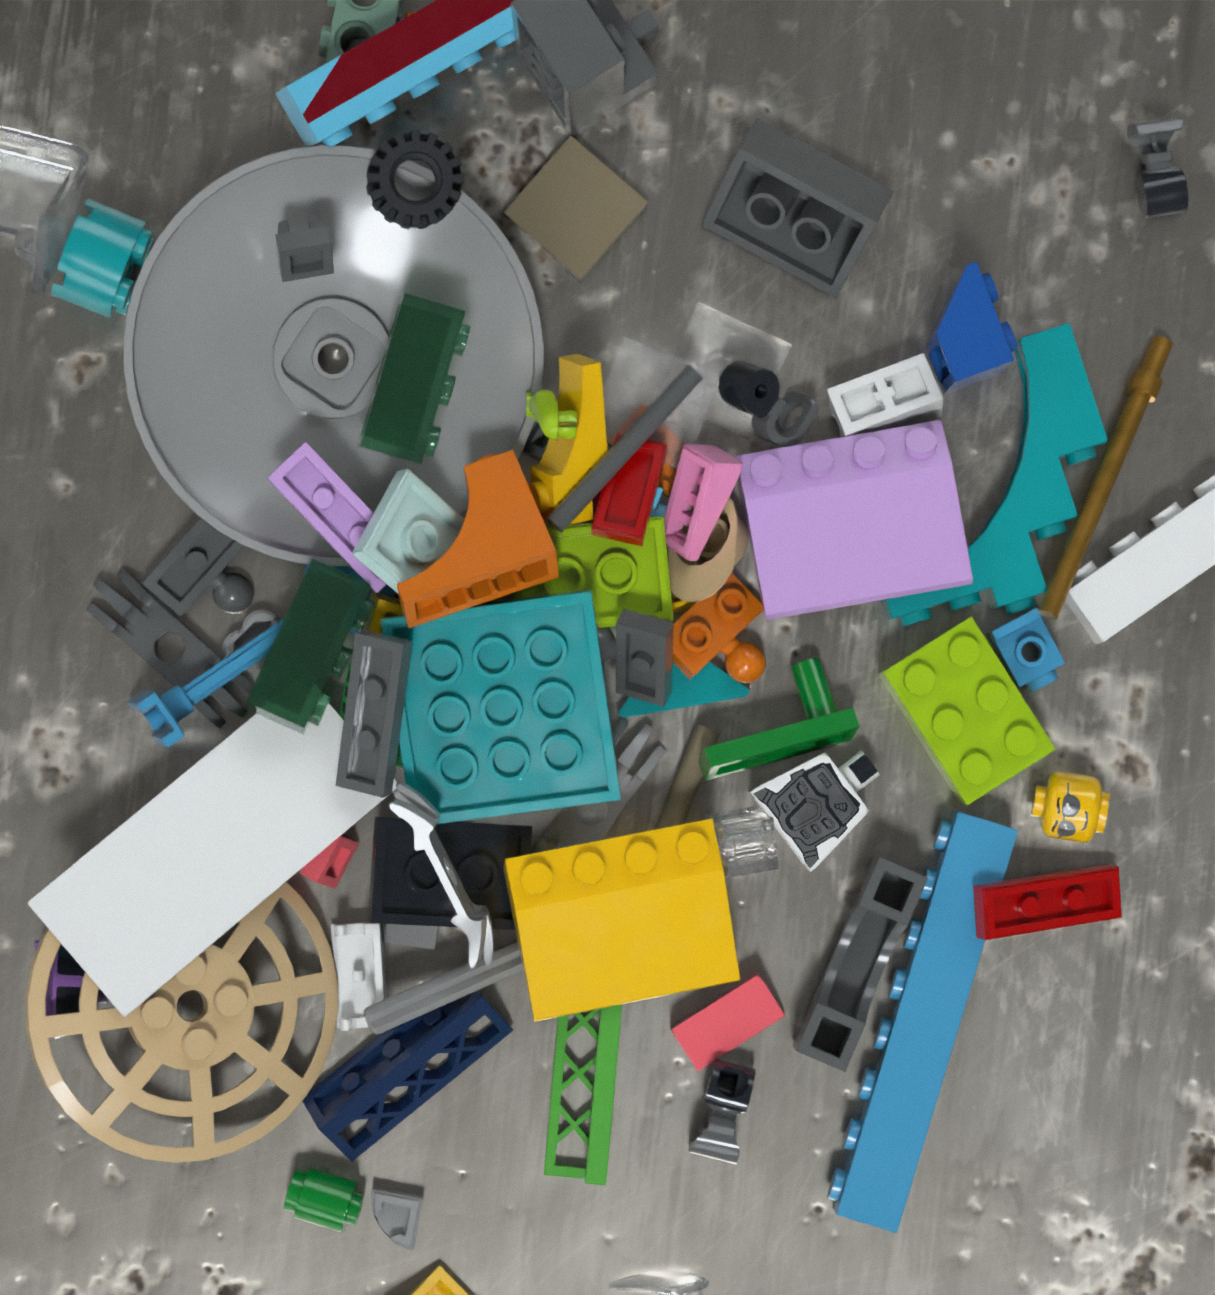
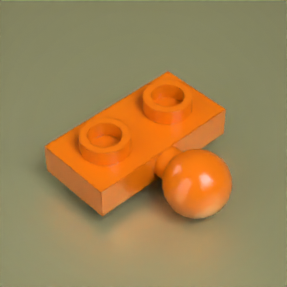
(713, 628)

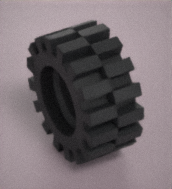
(433, 153)

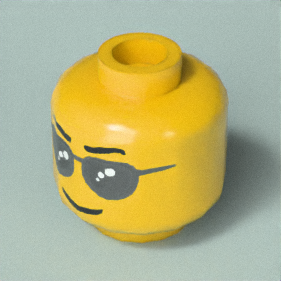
(1071, 806)

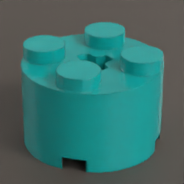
(102, 259)

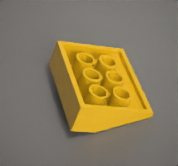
(622, 919)

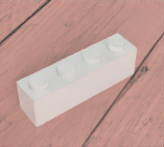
(1146, 567)

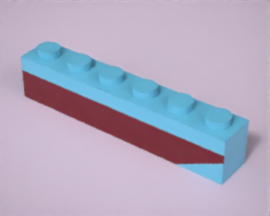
(392, 63)

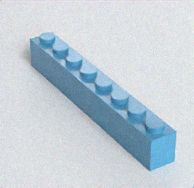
(921, 1026)

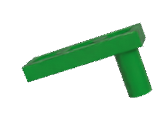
(821, 730)

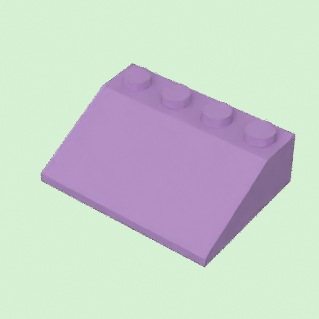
(854, 520)

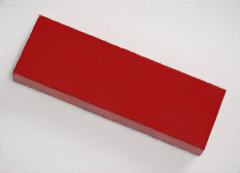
(1047, 902)

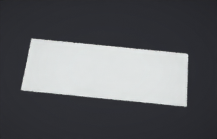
(201, 856)

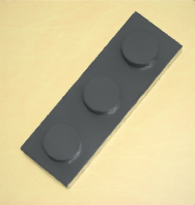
(373, 713)

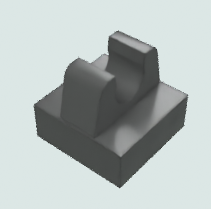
(304, 251)

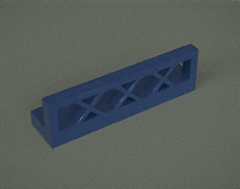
(397, 1060)

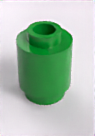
(323, 1199)

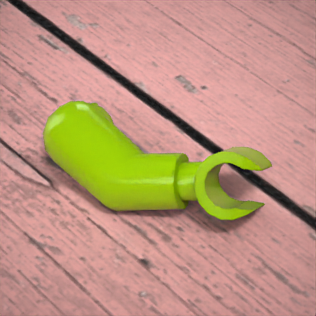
(545, 410)

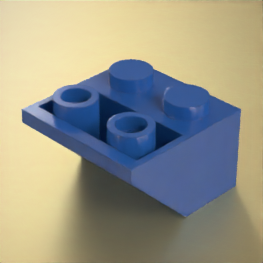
(968, 336)

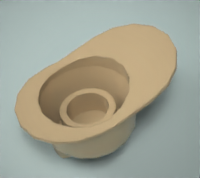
(723, 550)

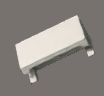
(887, 398)
(360, 970)

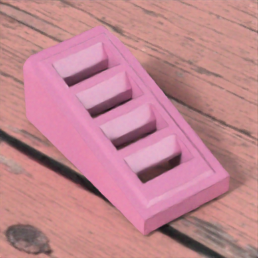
(703, 482)

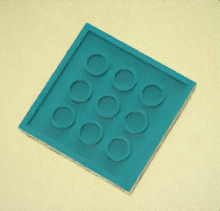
(507, 708)

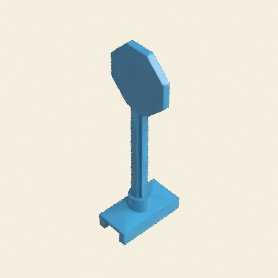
(179, 702)

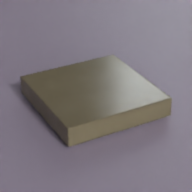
(576, 208)

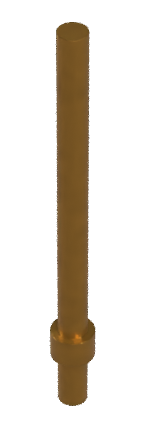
(1141, 389)

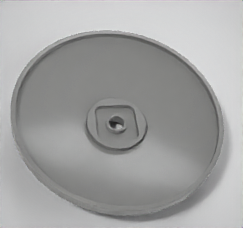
(229, 352)

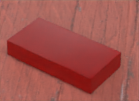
(630, 496)

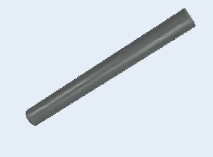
(624, 448)

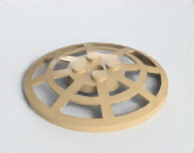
(190, 1043)

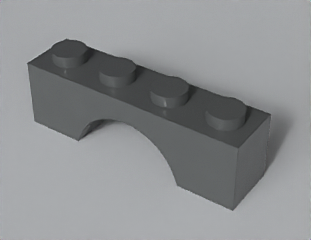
(858, 961)

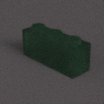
(414, 379)
(310, 648)

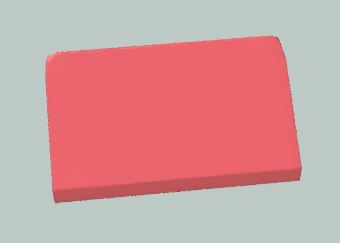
(727, 1021)

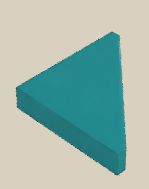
(705, 687)

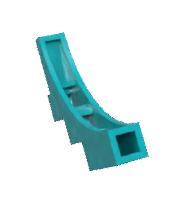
(1057, 424)

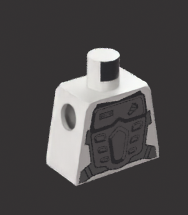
(816, 803)

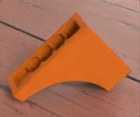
(496, 551)

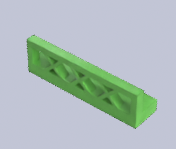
(602, 1100)

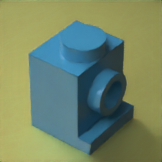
(1008, 642)

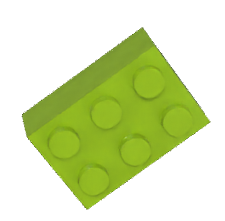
(966, 711)

